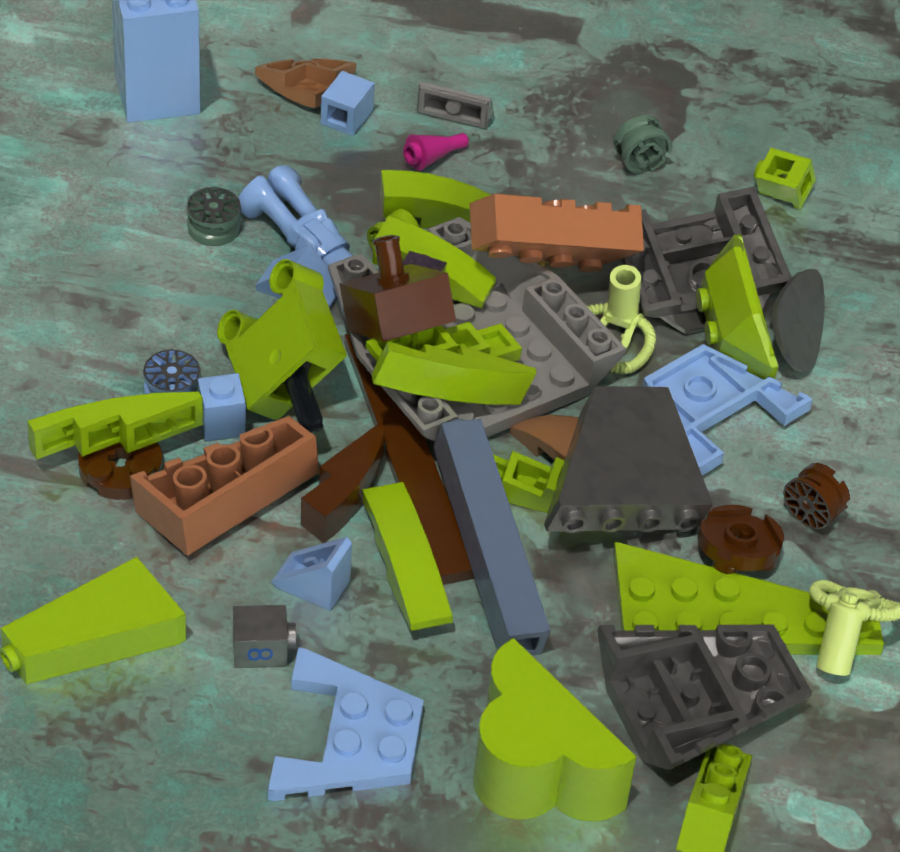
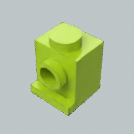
(785, 177)

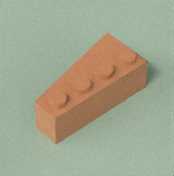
(555, 231)
(226, 484)

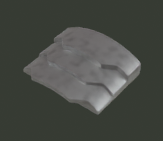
(684, 248)

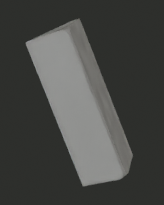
(454, 105)

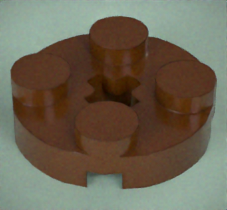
(112, 480)
(754, 549)

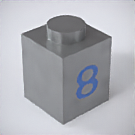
(262, 636)

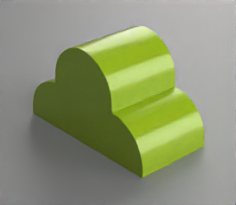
(545, 747)

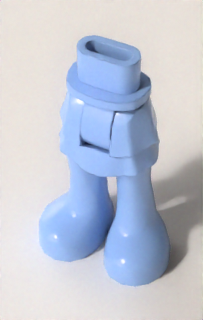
(311, 229)

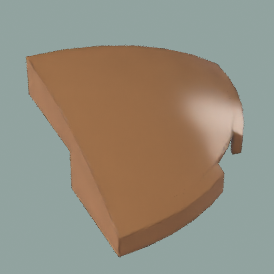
(303, 80)
(546, 434)

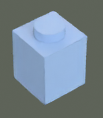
(347, 103)
(222, 407)

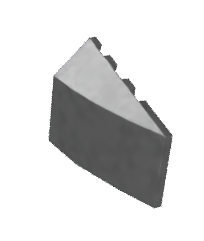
(696, 686)

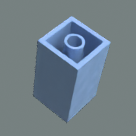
(157, 57)

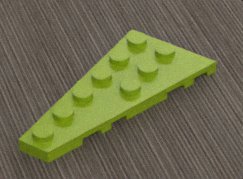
(681, 592)

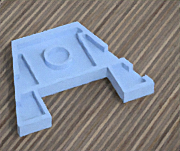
(714, 386)
(368, 737)

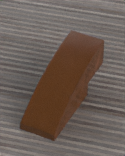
(341, 483)

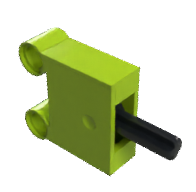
(286, 347)

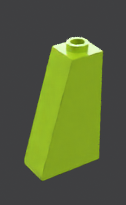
(94, 625)

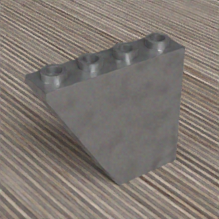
(629, 467)

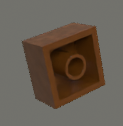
(397, 298)

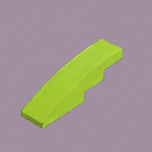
(490, 340)
(453, 376)
(126, 420)
(529, 481)
(407, 556)

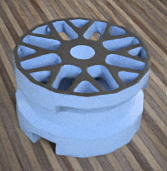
(166, 375)

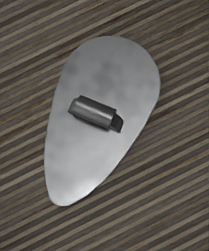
(800, 319)

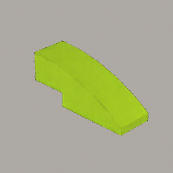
(427, 196)
(467, 277)

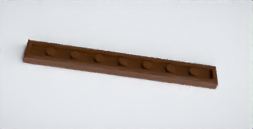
(415, 467)

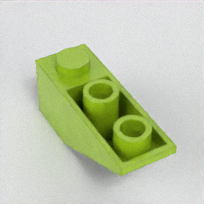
(714, 800)

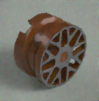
(817, 495)

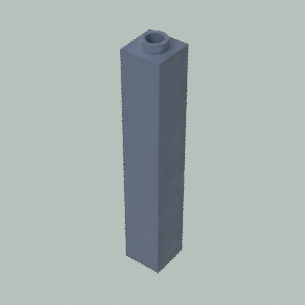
(490, 535)

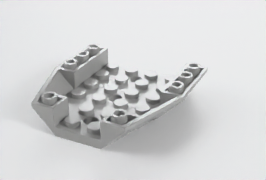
(539, 311)

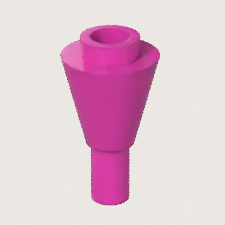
(424, 150)

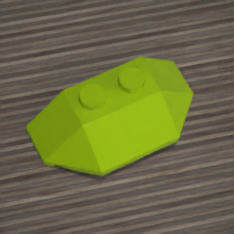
(734, 311)

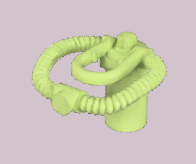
(623, 311)
(847, 611)

